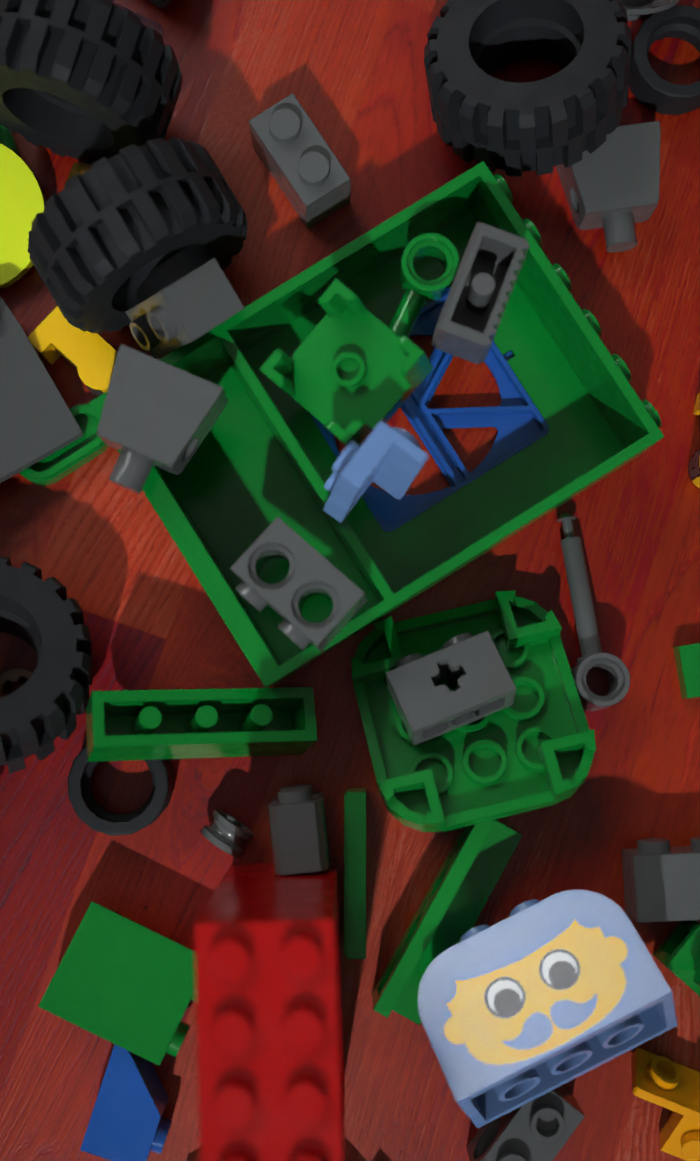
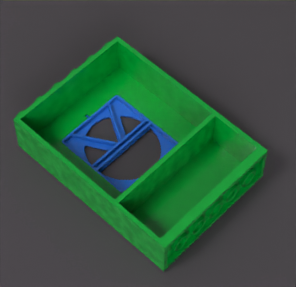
(559, 427)

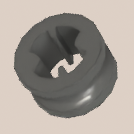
(227, 833)

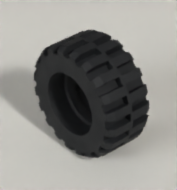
(84, 77)
(535, 121)
(134, 230)
(61, 681)

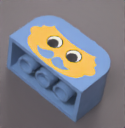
(540, 1001)

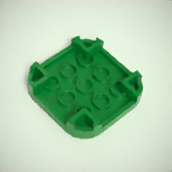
(498, 763)

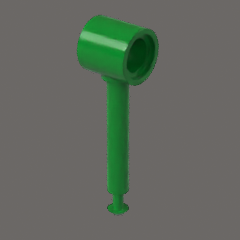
(420, 290)

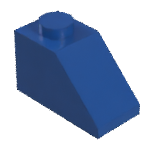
(128, 1111)

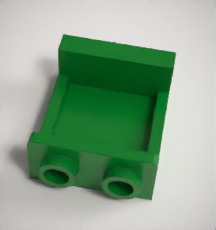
(124, 984)

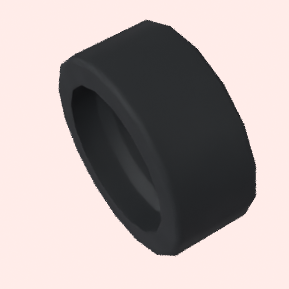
(644, 82)
(110, 823)

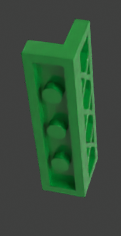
(445, 912)

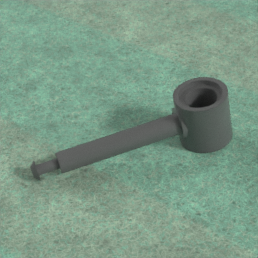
(587, 628)

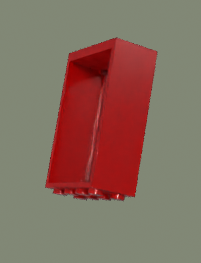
(270, 1017)

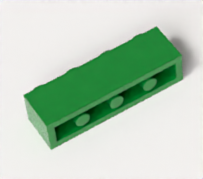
(199, 723)

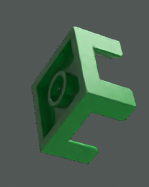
(349, 368)

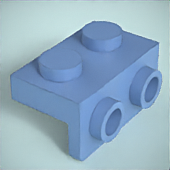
(386, 457)

